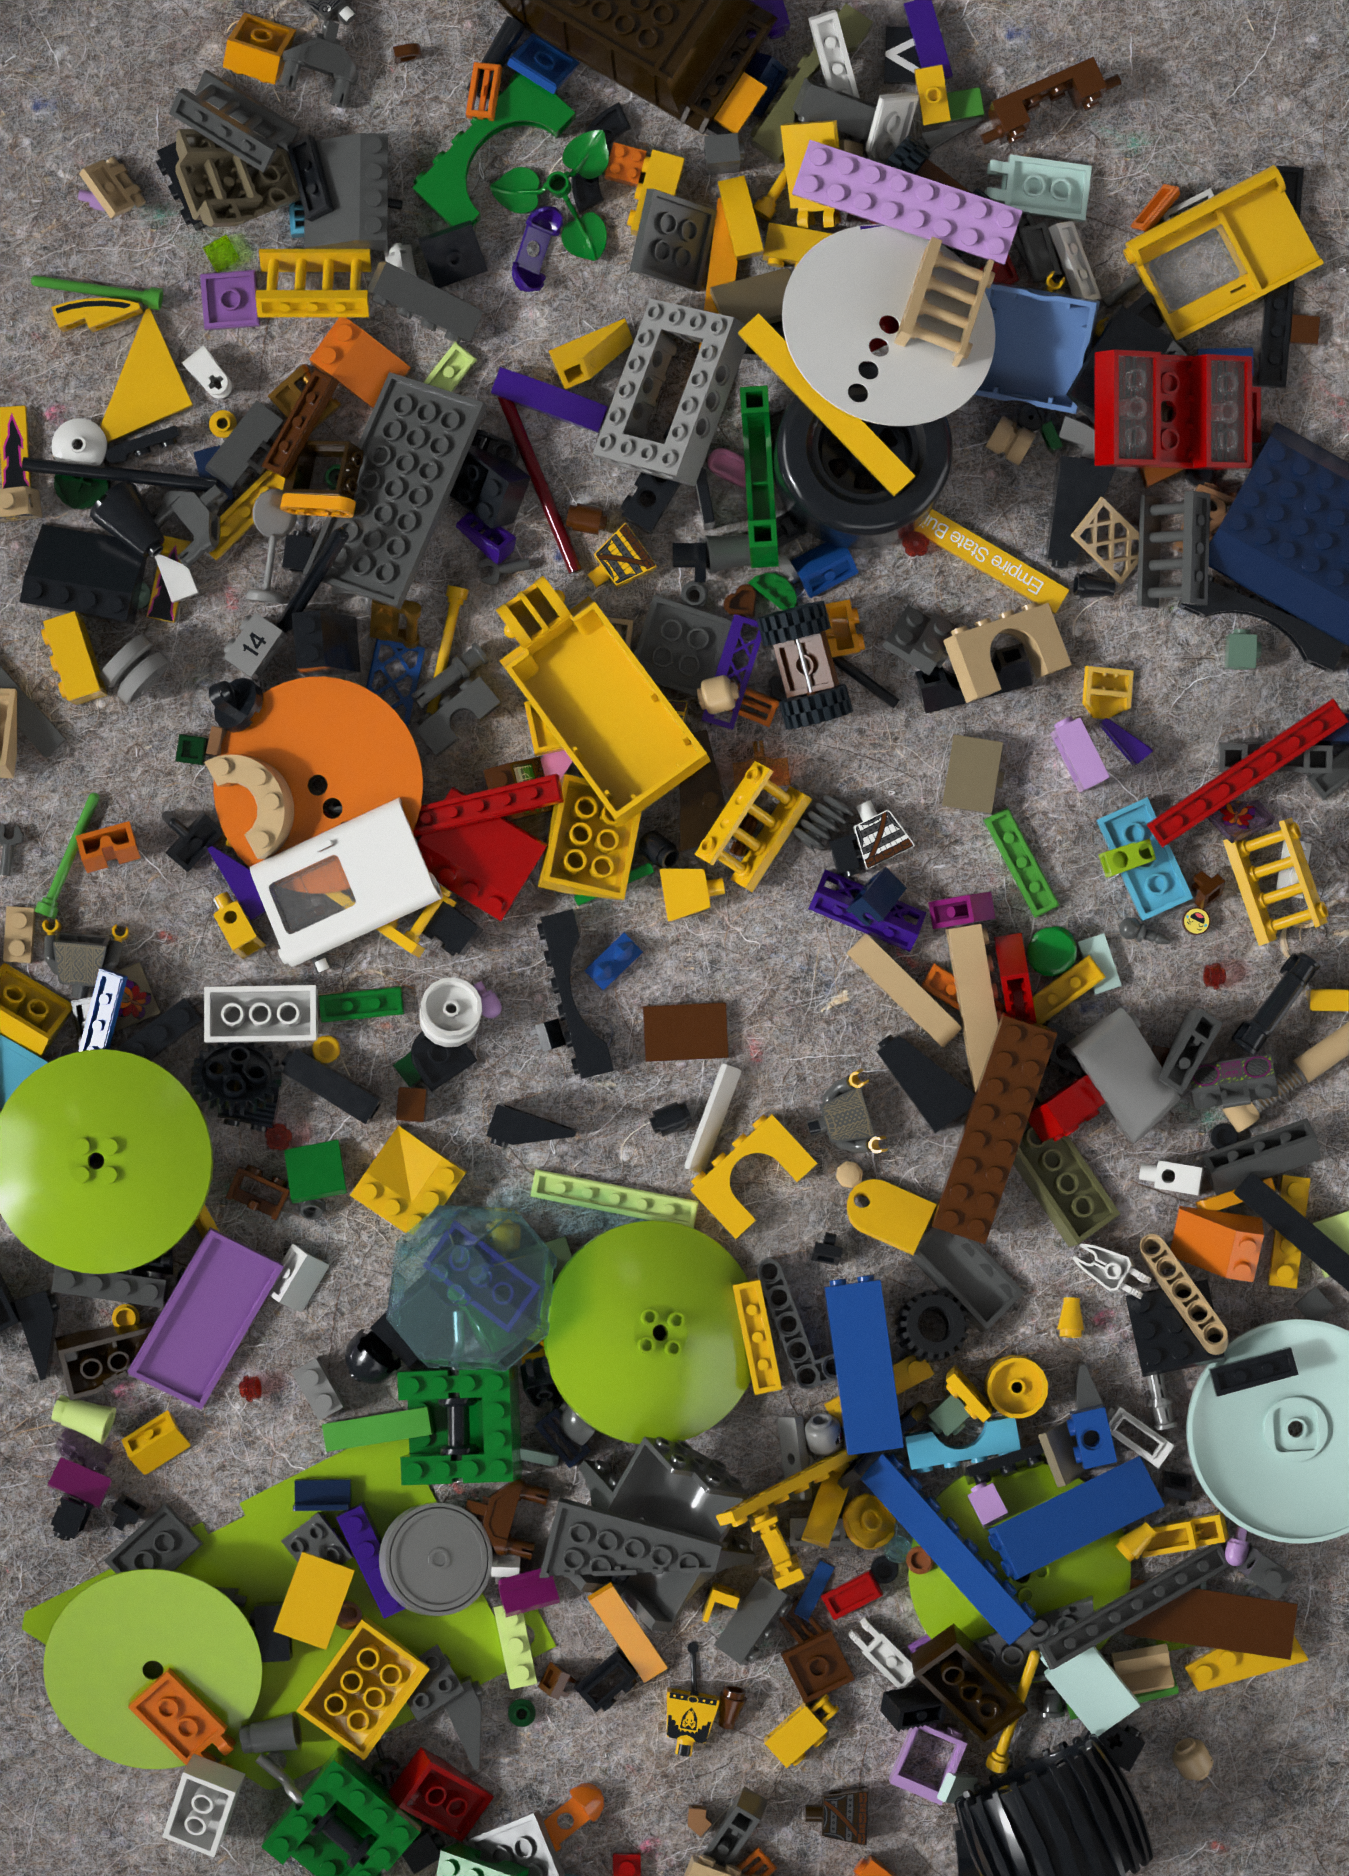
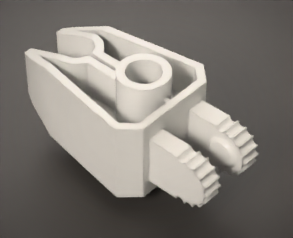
(1116, 1270)

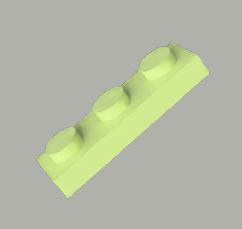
(515, 1649)

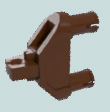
(498, 1514)

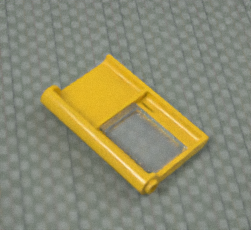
(1218, 247)

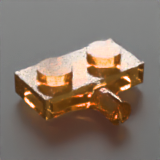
(778, 765)

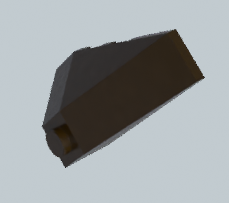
(99, 1356)

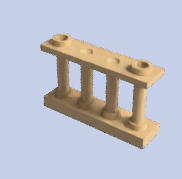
(918, 304)

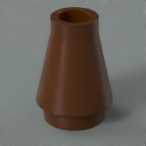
(731, 1704)

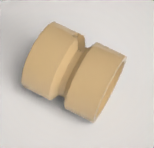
(1010, 440)

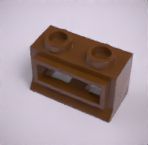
(254, 1202)

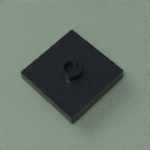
(453, 254)

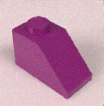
(962, 910)

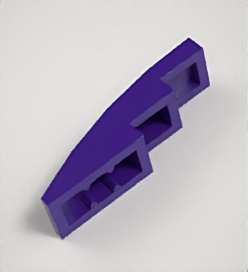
(549, 400)

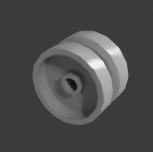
(134, 669)

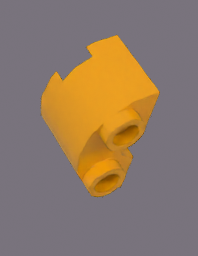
(842, 634)

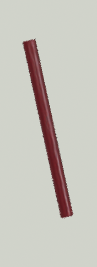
(540, 485)

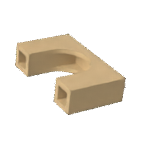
(1032, 627)

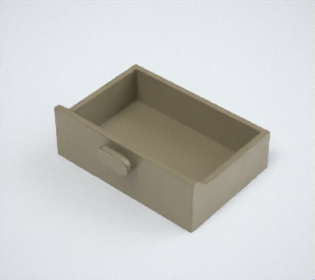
(973, 774)

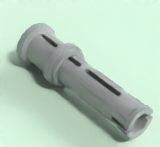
(1160, 1403)

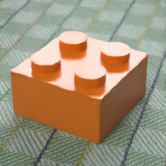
(625, 164)

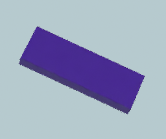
(927, 35)

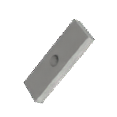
(794, 1451)

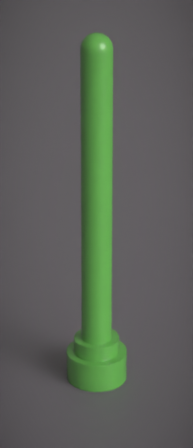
(150, 297)
(48, 905)

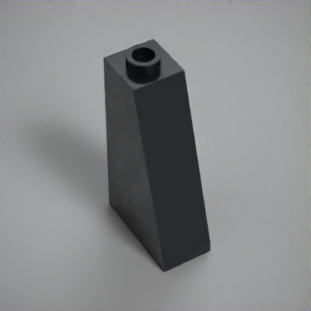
(926, 1084)
(331, 1085)

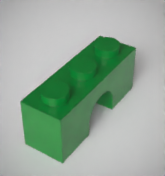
(465, 1861)

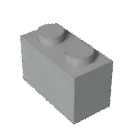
(319, 1388)

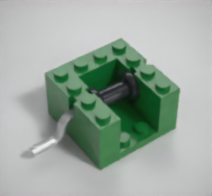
(472, 1423)
(339, 1821)

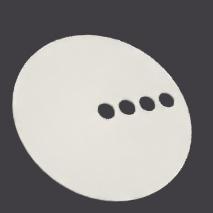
(836, 311)

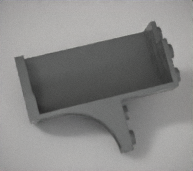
(673, 1489)

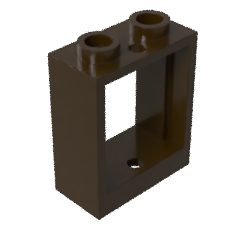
(301, 473)

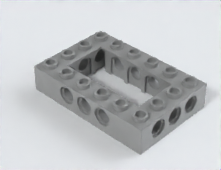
(701, 403)

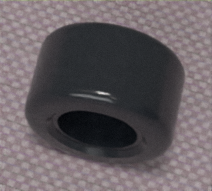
(832, 505)

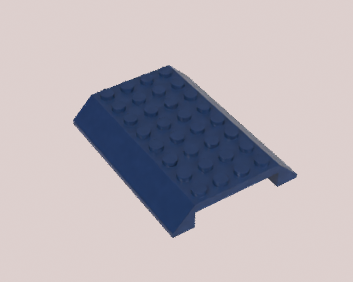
(1291, 532)

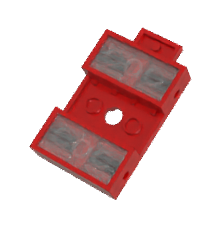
(1211, 403)

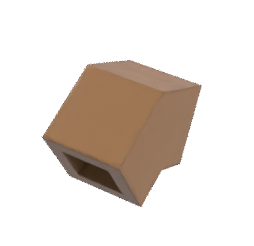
(698, 1820)

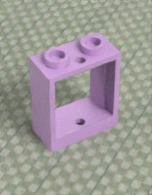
(1079, 753)
(916, 1785)

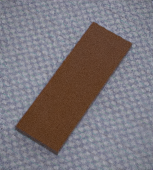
(1221, 1622)

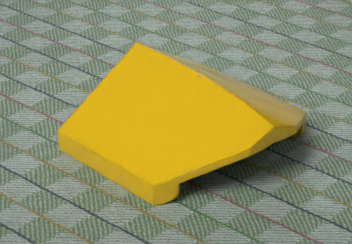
(1107, 691)

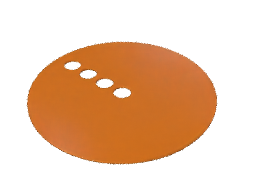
(326, 731)

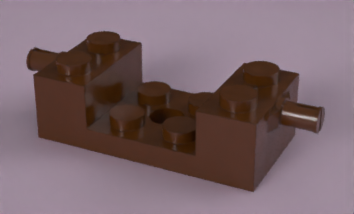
(1010, 112)

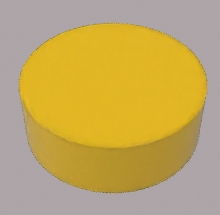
(326, 1049)

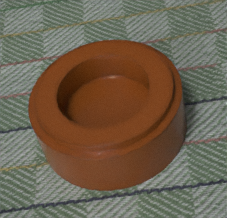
(919, 1561)

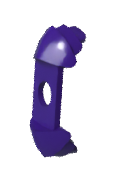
(540, 227)

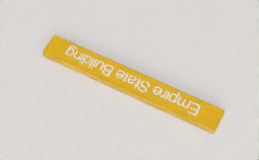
(992, 561)

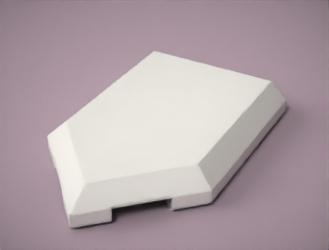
(890, 124)

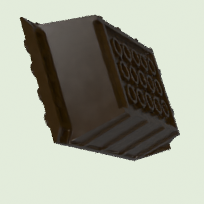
(655, 47)

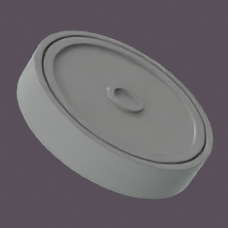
(435, 1559)

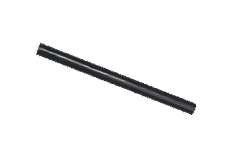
(118, 474)

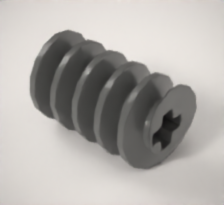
(822, 822)

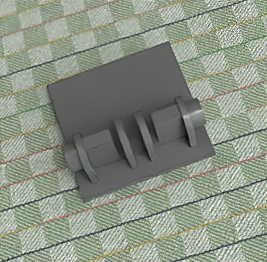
(318, 1539)
(436, 1687)

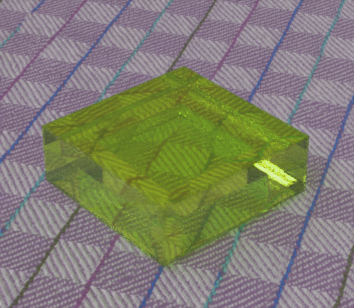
(221, 253)

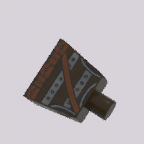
(842, 1814)

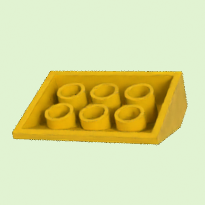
(586, 845)
(363, 1688)

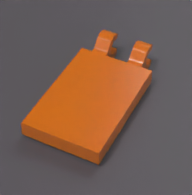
(181, 1718)

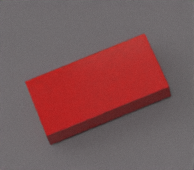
(852, 1594)

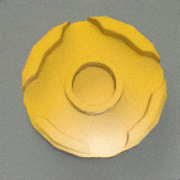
(868, 1522)

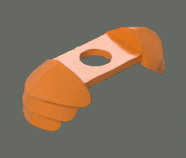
(585, 1805)

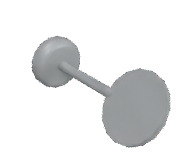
(273, 524)

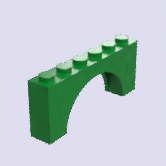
(519, 105)
(759, 476)

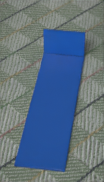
(814, 1590)

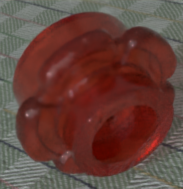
(912, 550)
(1214, 976)
(283, 1143)
(250, 1388)

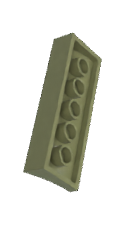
(1063, 1185)

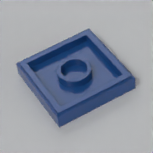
(543, 63)

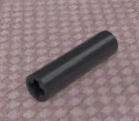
(501, 48)

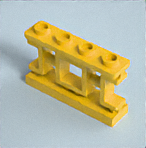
(785, 1568)

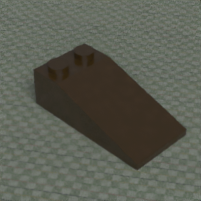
(967, 1683)

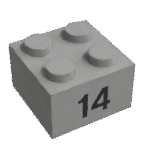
(254, 646)

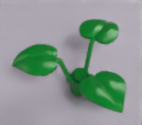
(519, 190)

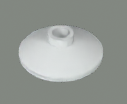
(89, 433)

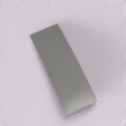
(1083, 437)

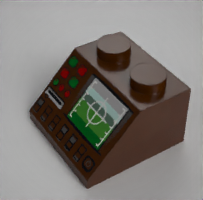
(514, 773)

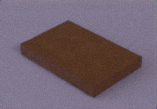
(685, 1032)

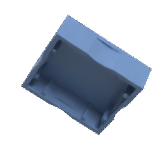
(1038, 345)

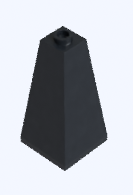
(1075, 492)

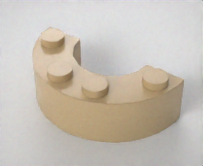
(271, 795)

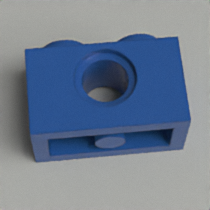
(1100, 1452)

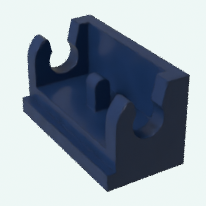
(877, 897)

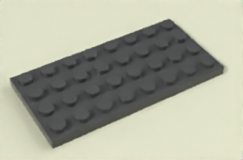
(407, 473)

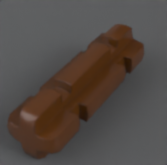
(749, 825)

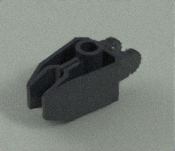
(538, 1382)

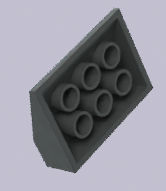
(359, 193)

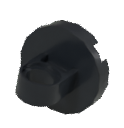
(235, 703)

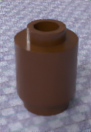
(586, 518)

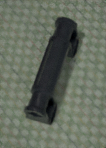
(1297, 973)

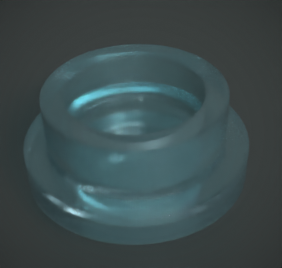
(897, 1549)

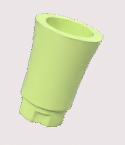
(85, 1417)

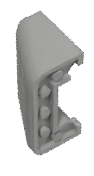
(1124, 1073)

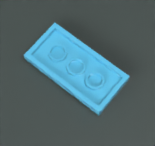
(1157, 883)

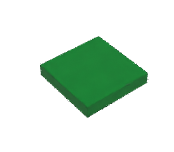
(315, 1171)

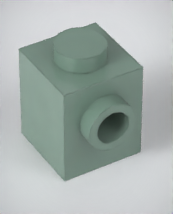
(1242, 650)
(948, 1415)

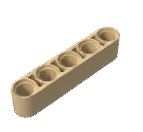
(904, 990)
(1186, 1306)

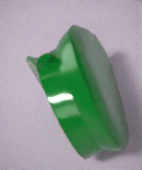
(1052, 951)

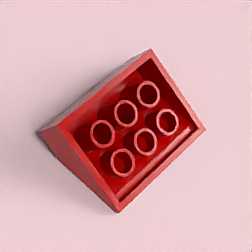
(483, 861)

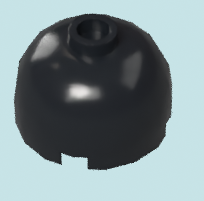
(370, 1359)

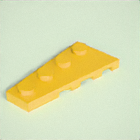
(1225, 1666)

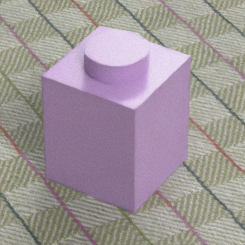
(987, 1504)

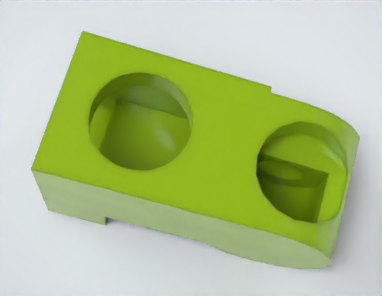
(1126, 857)

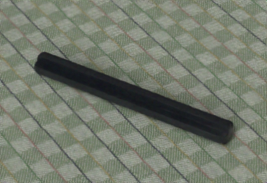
(313, 578)

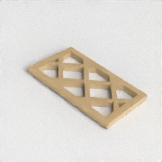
(1091, 521)

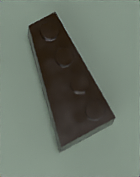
(700, 800)

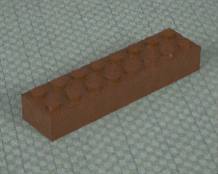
(994, 1128)

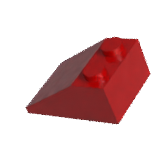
(440, 1794)

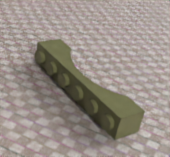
(767, 135)

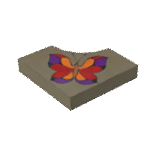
(138, 998)

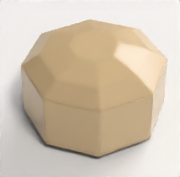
(849, 1174)

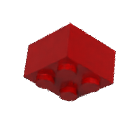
(1066, 1109)

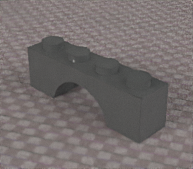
(1314, 760)

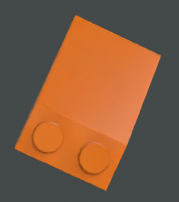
(356, 360)
(1218, 1242)

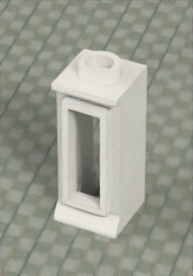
(1116, 1416)

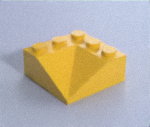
(407, 1180)

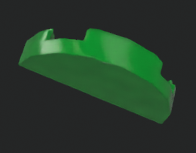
(775, 589)

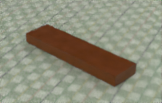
(300, 423)

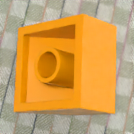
(257, 48)

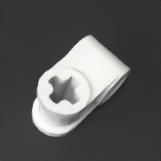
(206, 371)

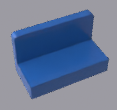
(824, 568)

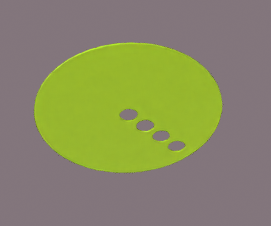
(141, 1617)

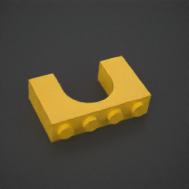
(767, 1138)

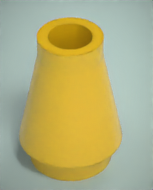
(1071, 1319)
(1136, 1541)

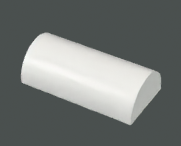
(261, 1014)

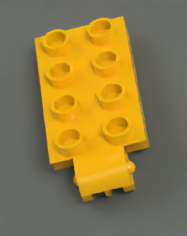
(597, 700)

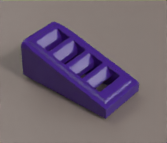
(495, 550)
(1130, 746)

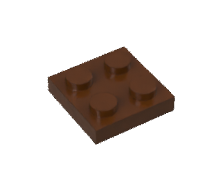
(817, 1666)

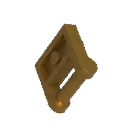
(287, 394)
(386, 620)

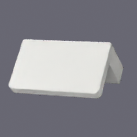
(298, 1278)

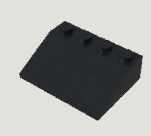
(1122, 332)
(83, 575)

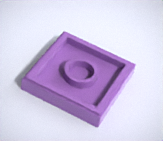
(229, 300)

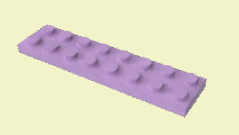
(906, 202)

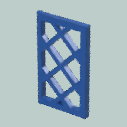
(414, 673)

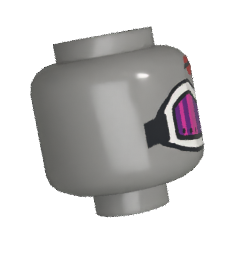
(823, 1434)

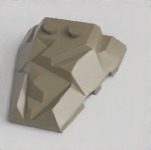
(227, 189)

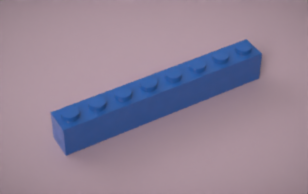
(949, 1549)

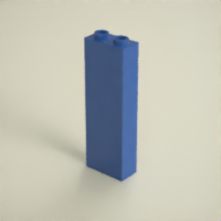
(863, 1365)
(1075, 1518)

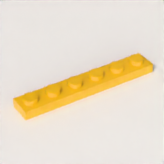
(779, 1492)

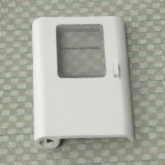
(347, 889)

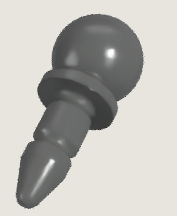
(1131, 929)

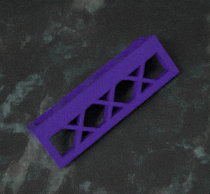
(726, 661)
(891, 929)

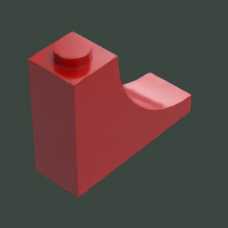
(1015, 976)

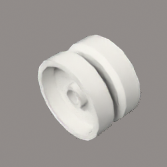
(465, 1007)

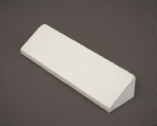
(712, 1118)

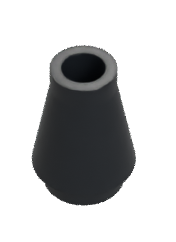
(1090, 586)

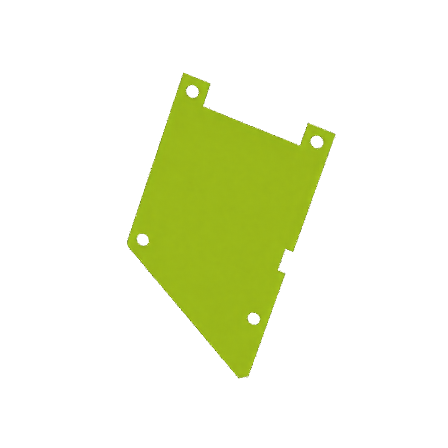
(256, 1562)

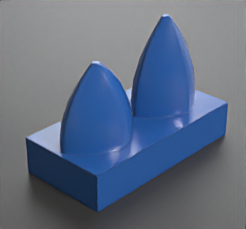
(613, 961)

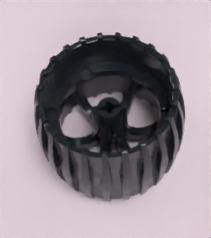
(1056, 1817)

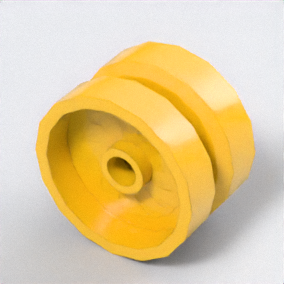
(999, 1386)

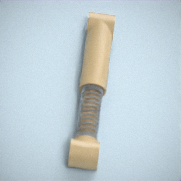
(1305, 1068)

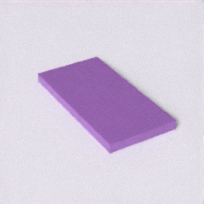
(205, 1318)

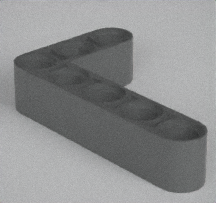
(797, 1334)

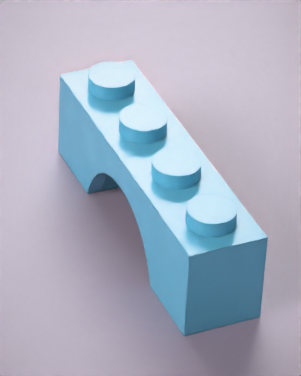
(926, 1450)

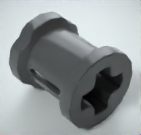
(1051, 1703)

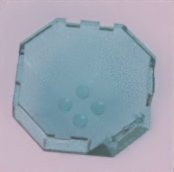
(471, 1288)

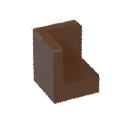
(411, 1104)

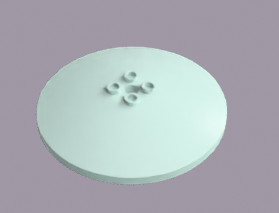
(1242, 1446)

